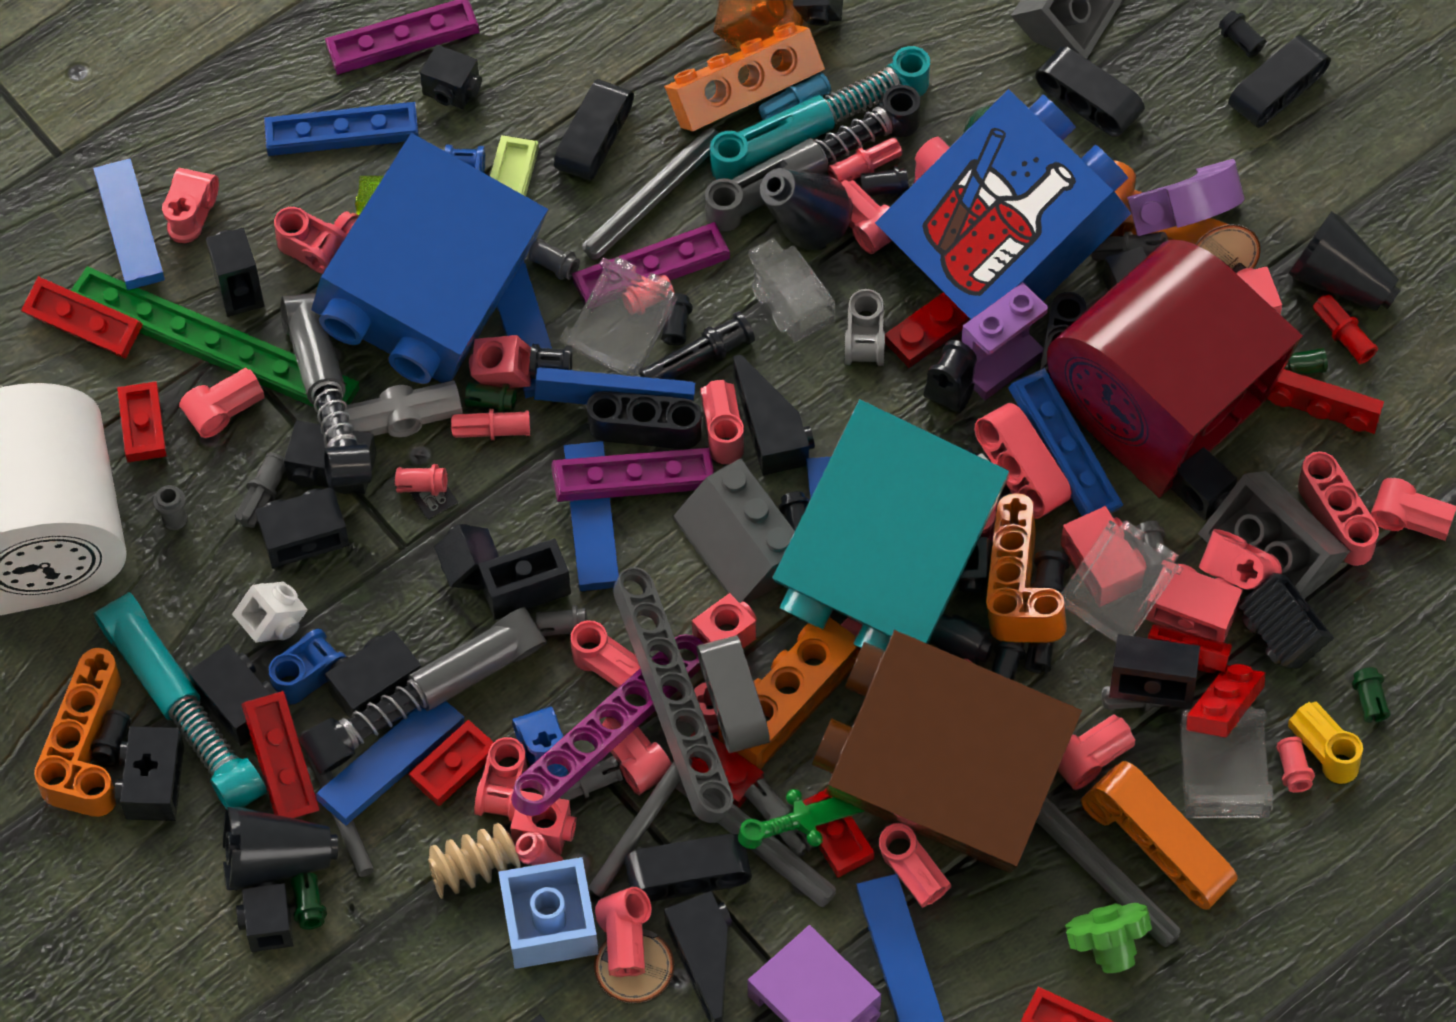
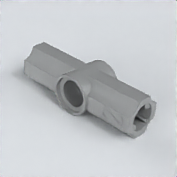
(404, 410)

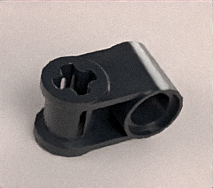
(953, 377)

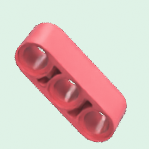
(1016, 446)
(1338, 491)

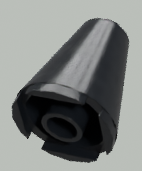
(807, 206)
(1345, 266)
(272, 847)

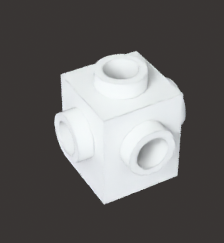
(270, 612)

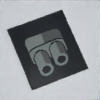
(434, 505)

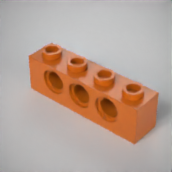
(798, 62)
(813, 683)

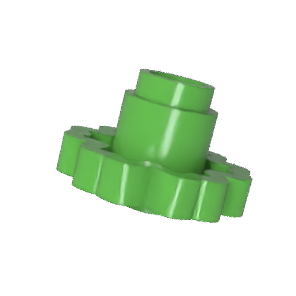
(1110, 934)

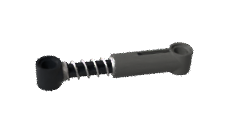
(743, 191)
(344, 458)
(506, 642)

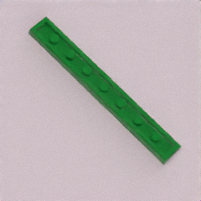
(202, 336)

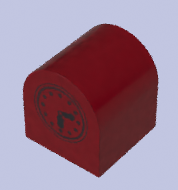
(1170, 360)

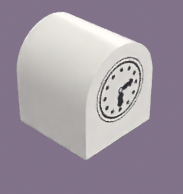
(55, 498)

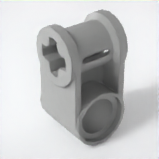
(865, 333)

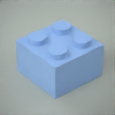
(548, 913)

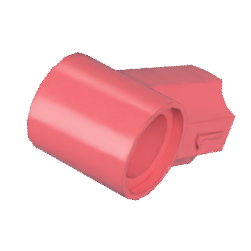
(864, 215)
(213, 407)
(722, 421)
(1401, 507)
(608, 659)
(1093, 750)
(639, 759)
(914, 866)
(622, 920)

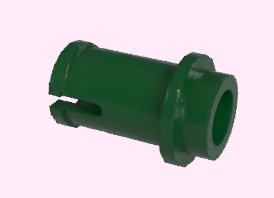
(1308, 362)
(491, 397)
(1371, 694)
(309, 911)

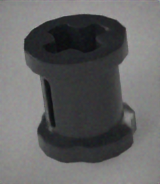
(550, 358)

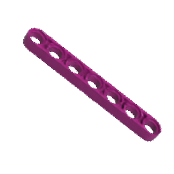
(591, 730)

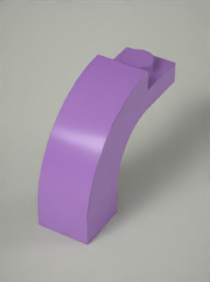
(1205, 195)

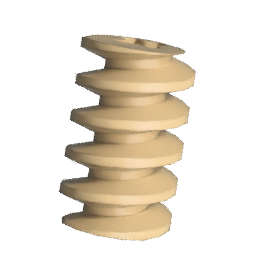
(472, 859)

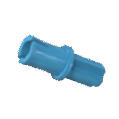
(795, 95)

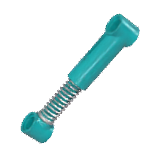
(814, 116)
(129, 630)

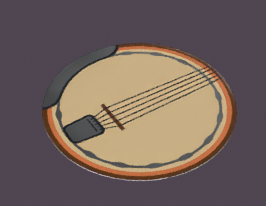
(1233, 245)
(644, 987)

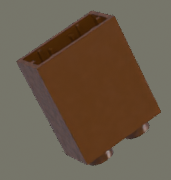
(947, 749)

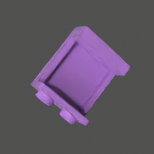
(1003, 339)
(814, 984)

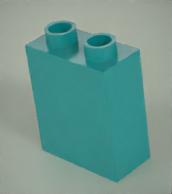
(888, 529)

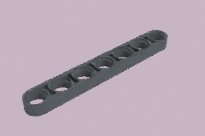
(672, 711)

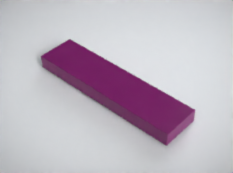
(401, 35)
(669, 257)
(631, 474)

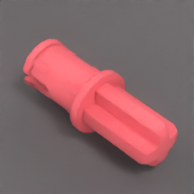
(865, 160)
(491, 424)

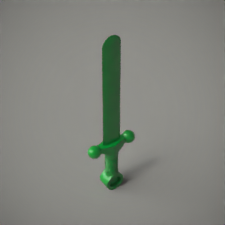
(802, 818)

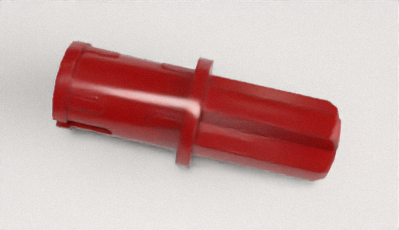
(1345, 329)

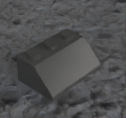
(1065, 22)
(1279, 525)
(736, 531)

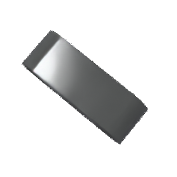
(733, 694)

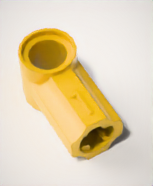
(1326, 741)

